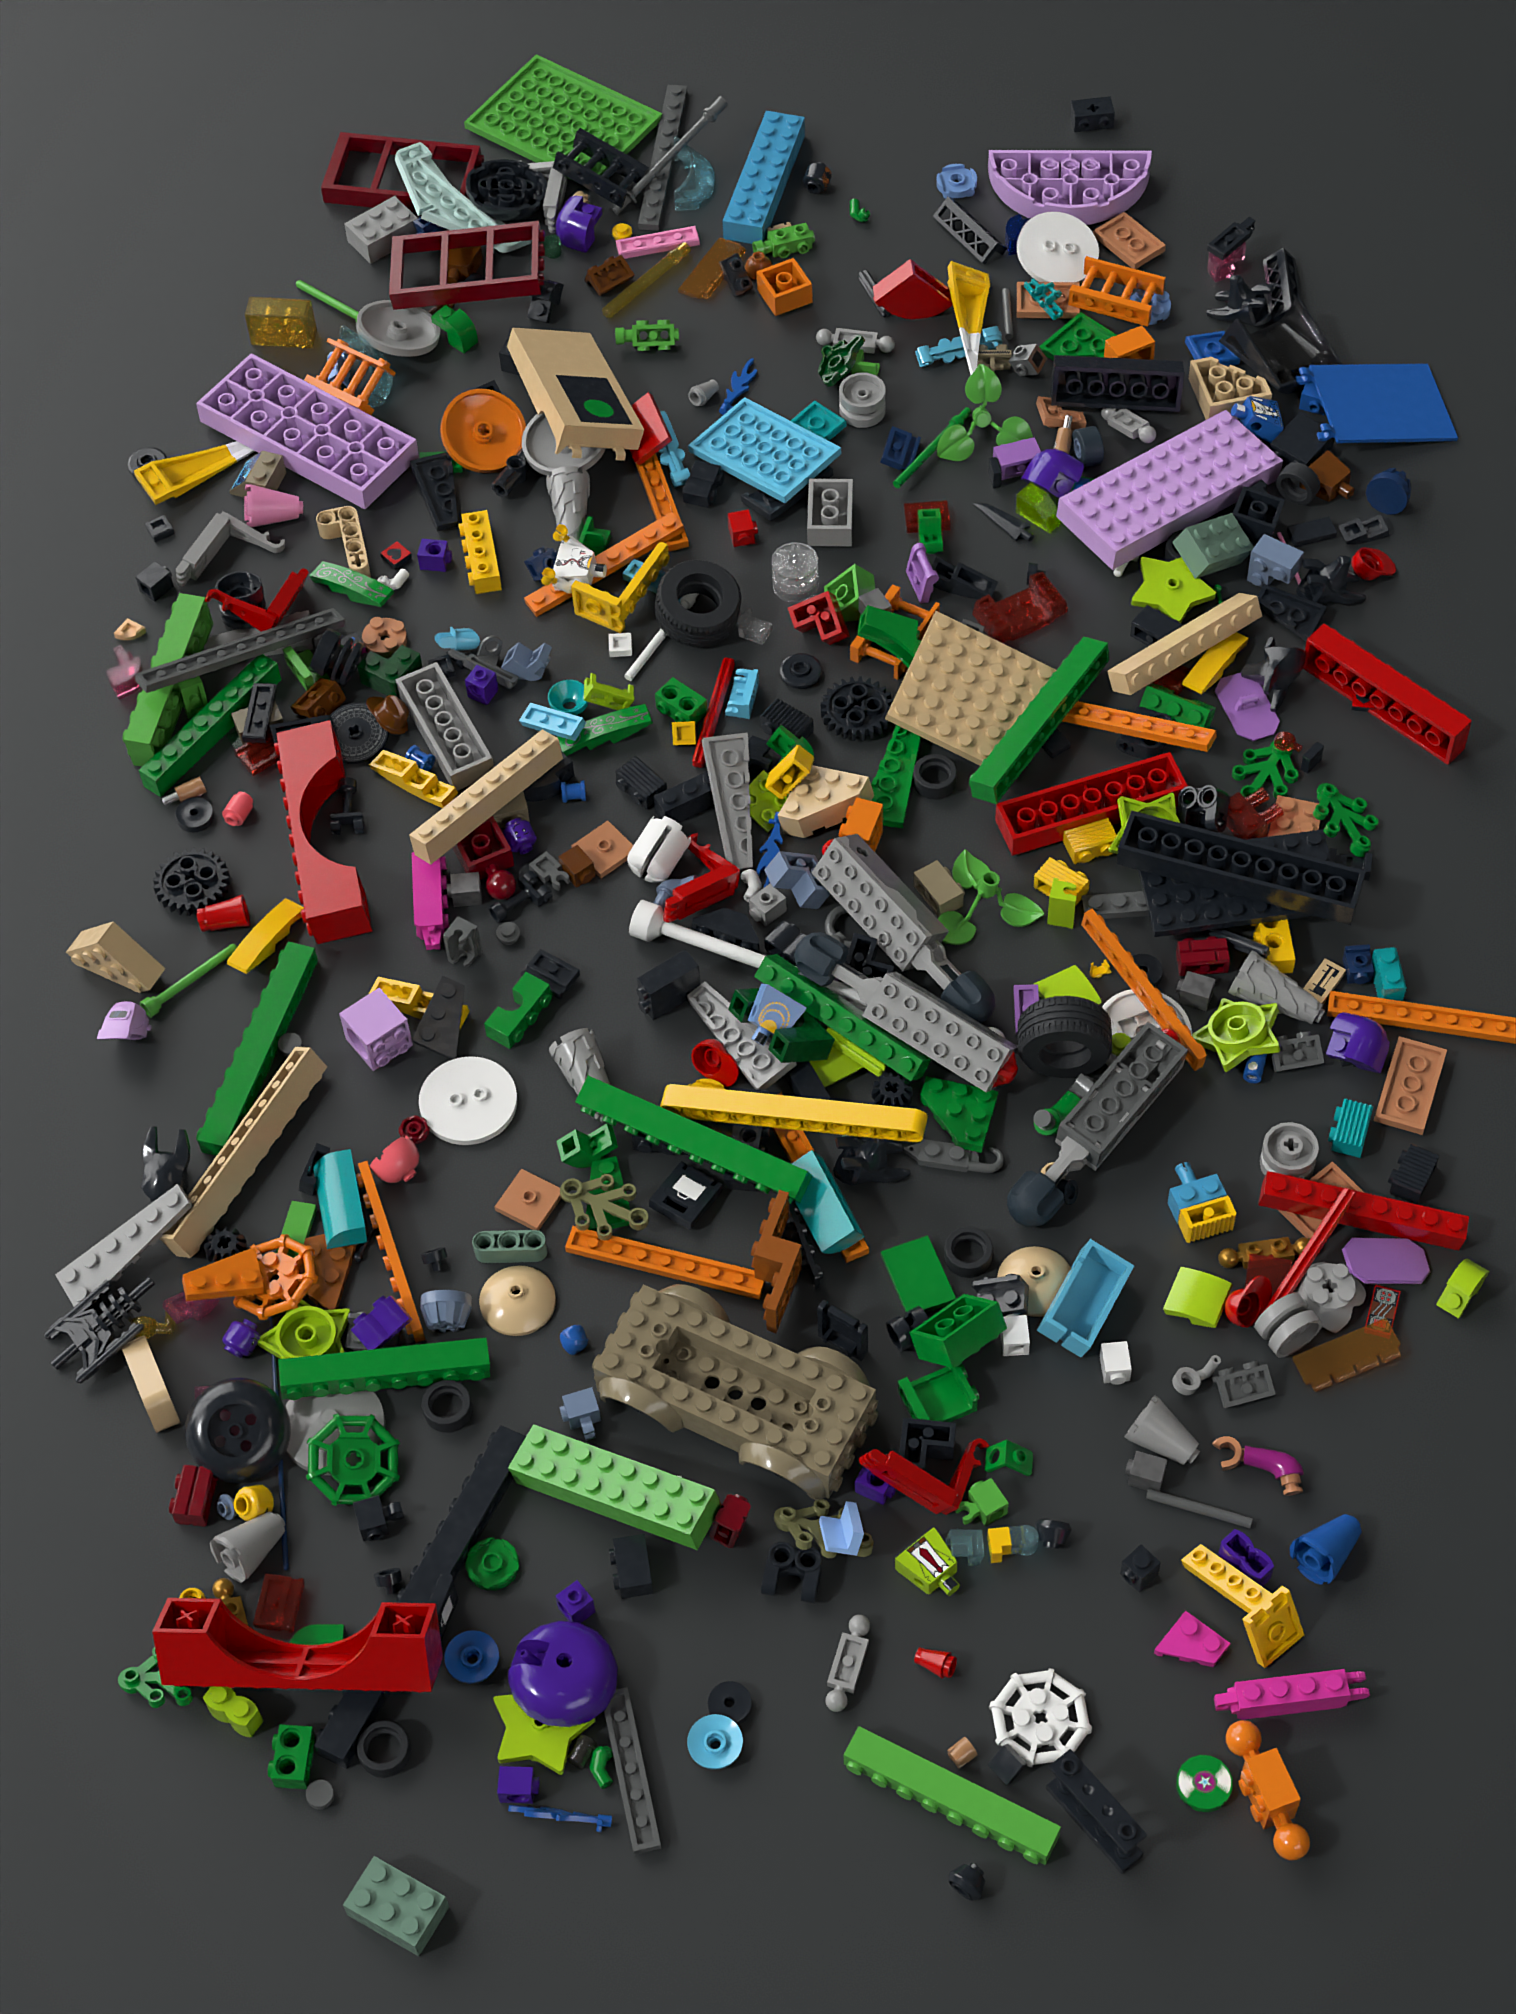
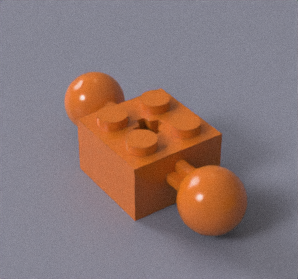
(1269, 1790)

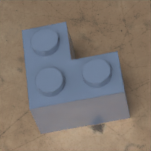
(1272, 561)
(795, 873)

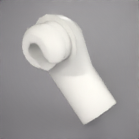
(397, 581)
(753, 881)

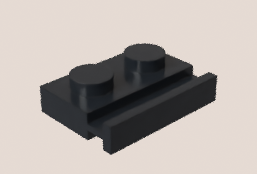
(552, 971)

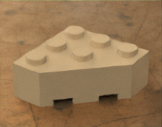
(1223, 386)
(822, 800)
(116, 957)

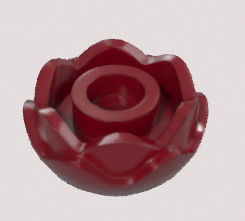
(415, 1123)

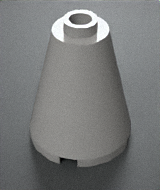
(1163, 1433)
(247, 1544)

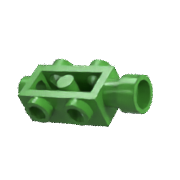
(786, 241)
(654, 335)

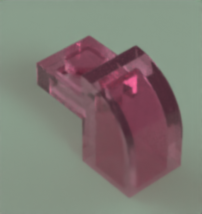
(1225, 268)
(123, 676)
(182, 1310)

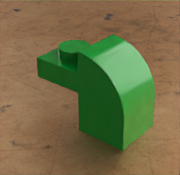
(458, 326)
(930, 530)
(784, 742)
(582, 1149)

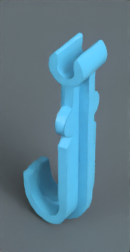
(949, 350)
(673, 457)

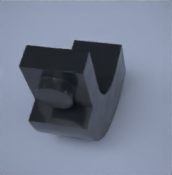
(549, 783)

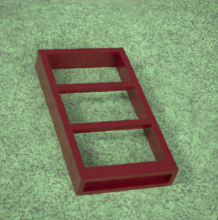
(386, 146)
(466, 291)

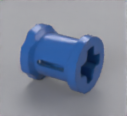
(423, 760)
(573, 791)

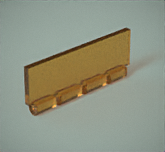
(708, 272)
(1344, 1352)

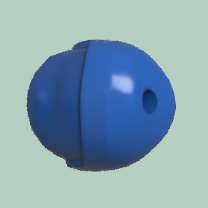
(573, 1339)

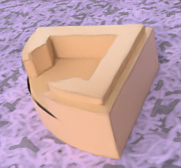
(129, 630)

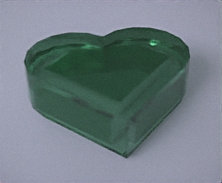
(552, 246)

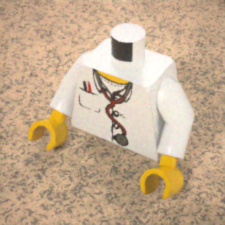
(572, 563)

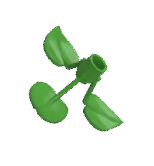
(979, 388)
(972, 872)

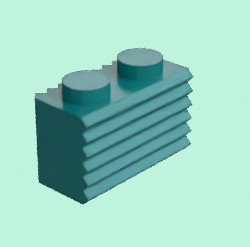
(1388, 974)
(1351, 1129)

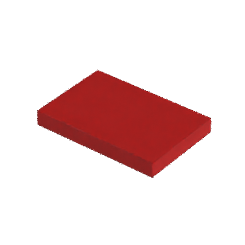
(655, 430)

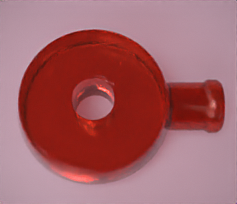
(1286, 742)

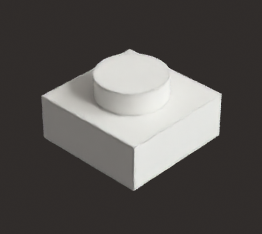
(620, 644)

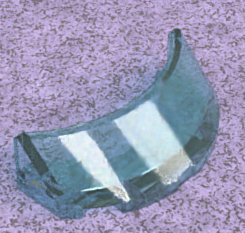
(699, 182)
(359, 344)

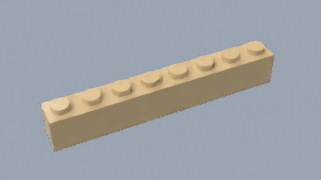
(1184, 643)
(486, 797)

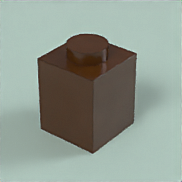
(577, 866)

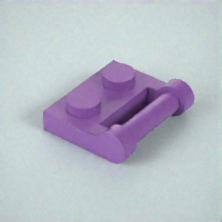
(921, 573)

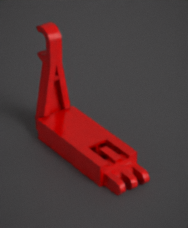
(257, 616)
(704, 890)
(921, 1485)

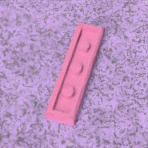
(657, 242)

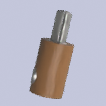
(1064, 436)
(188, 790)

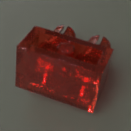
(1245, 820)

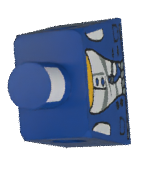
(1259, 417)

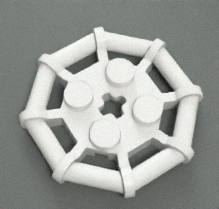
(1039, 1702)

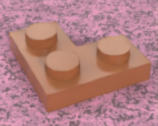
(1054, 415)

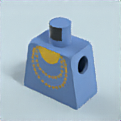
(773, 1011)

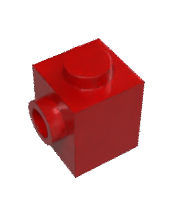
(742, 528)

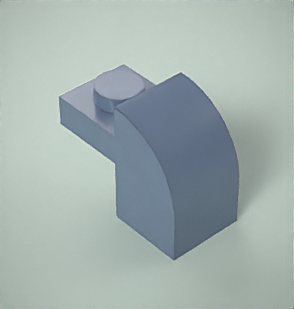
(527, 663)

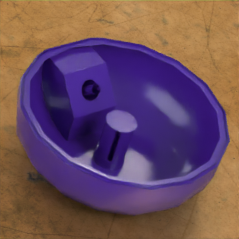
(563, 1674)

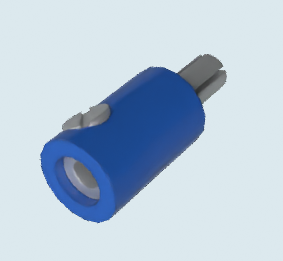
(1254, 1068)

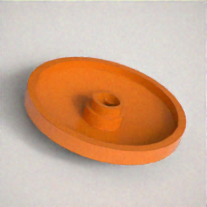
(482, 430)

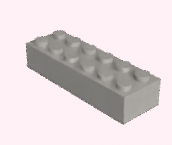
(445, 726)

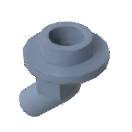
(226, 1506)

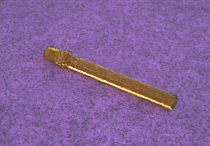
(671, 259)

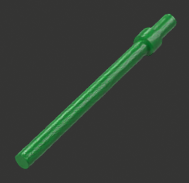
(908, 472)

